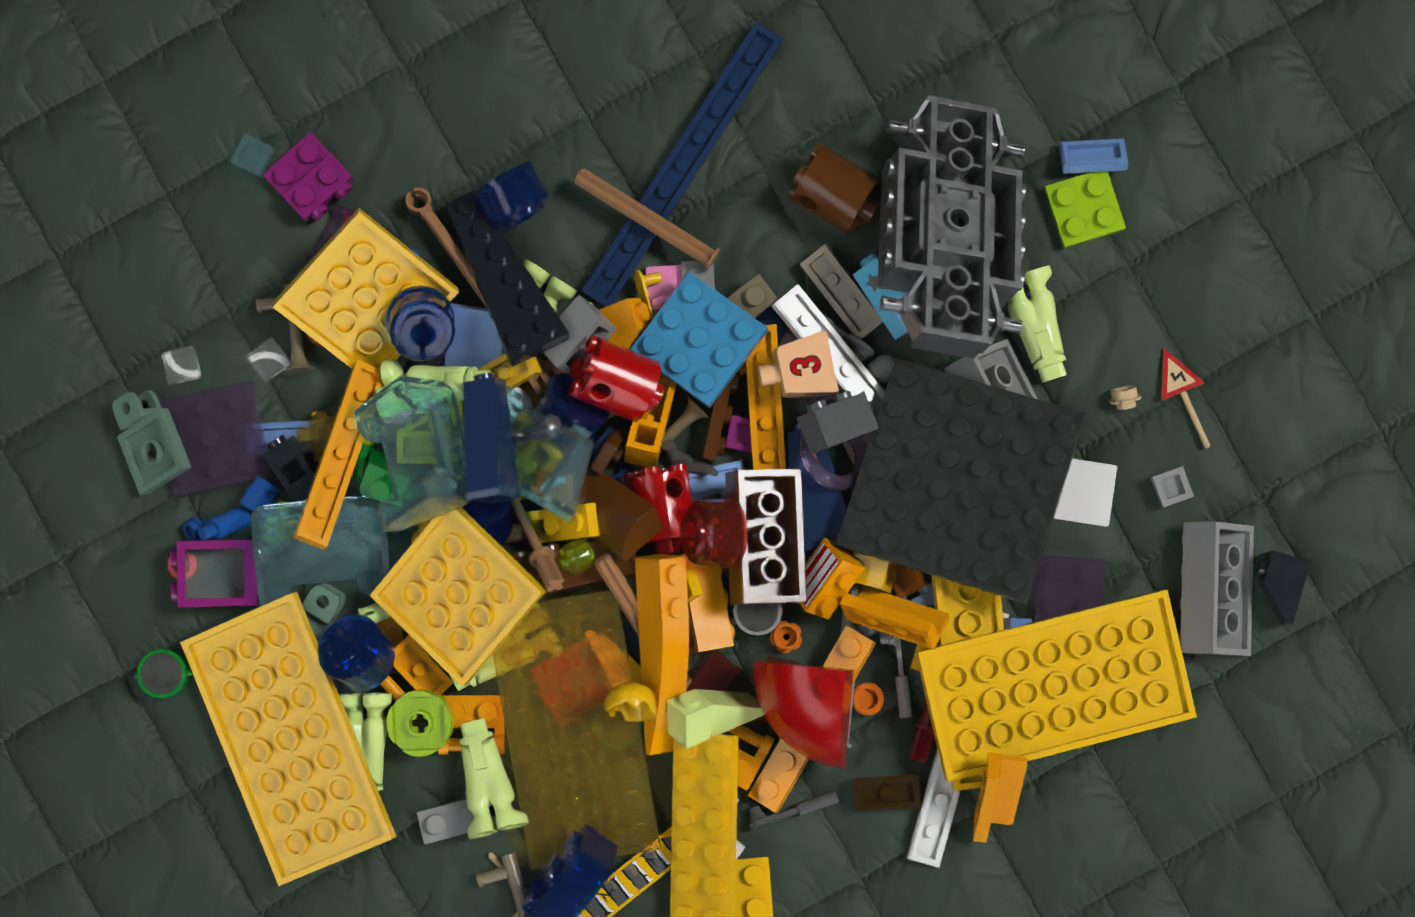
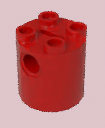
(616, 379)
(671, 496)

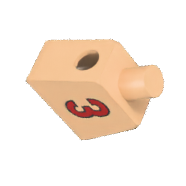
(802, 368)

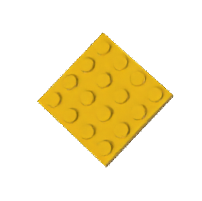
(348, 287)
(457, 593)

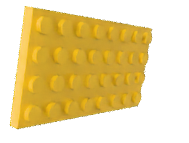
(1056, 684)
(288, 739)

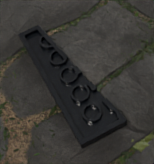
(512, 297)

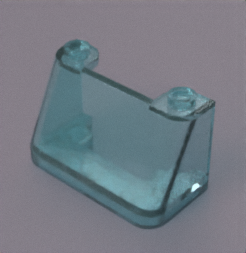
(422, 449)
(553, 469)
(353, 552)

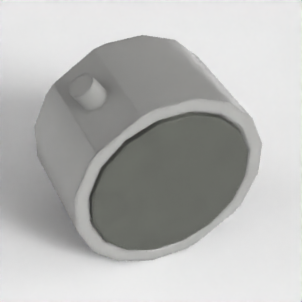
(757, 618)

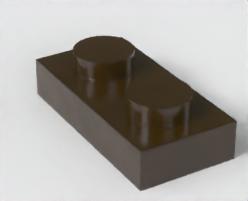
(886, 792)

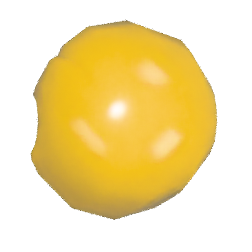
(632, 700)

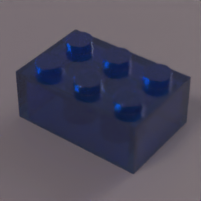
(573, 876)

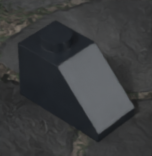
(1282, 583)

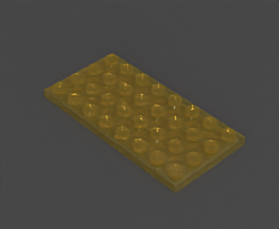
(564, 747)

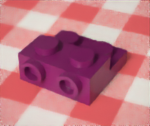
(310, 178)

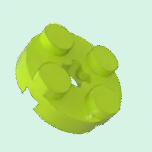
(434, 709)

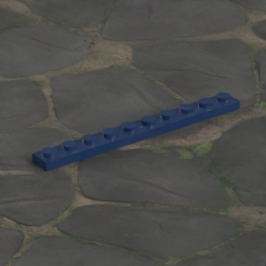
(684, 162)

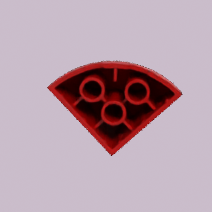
(807, 707)

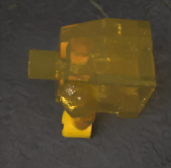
(317, 432)

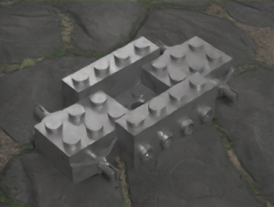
(952, 273)

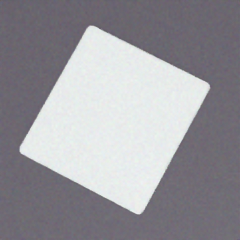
(1087, 493)

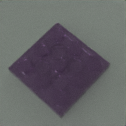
(220, 437)

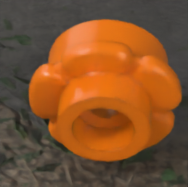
(793, 642)

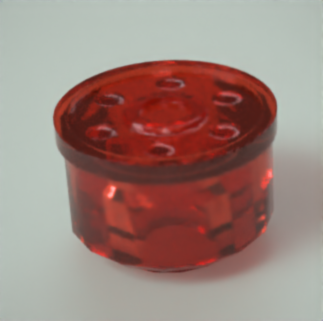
(714, 533)

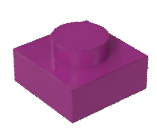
(738, 434)

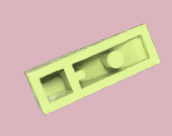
(708, 712)

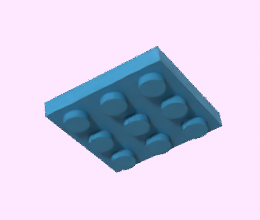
(700, 339)

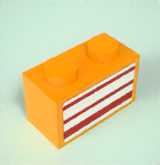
(828, 576)

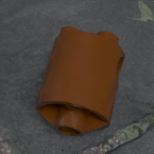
(836, 190)

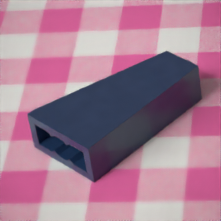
(489, 441)
(821, 507)

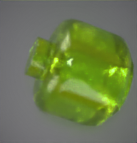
(577, 557)

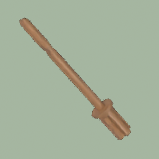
(541, 557)

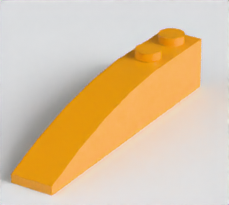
(662, 638)

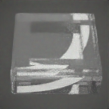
(268, 359)
(181, 365)

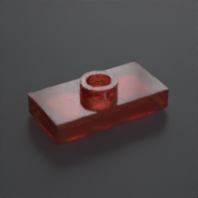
(715, 674)

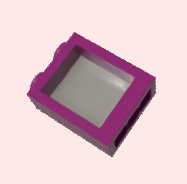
(214, 573)

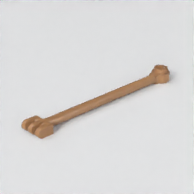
(458, 257)

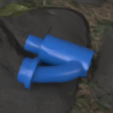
(217, 526)

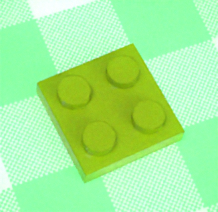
(1084, 208)

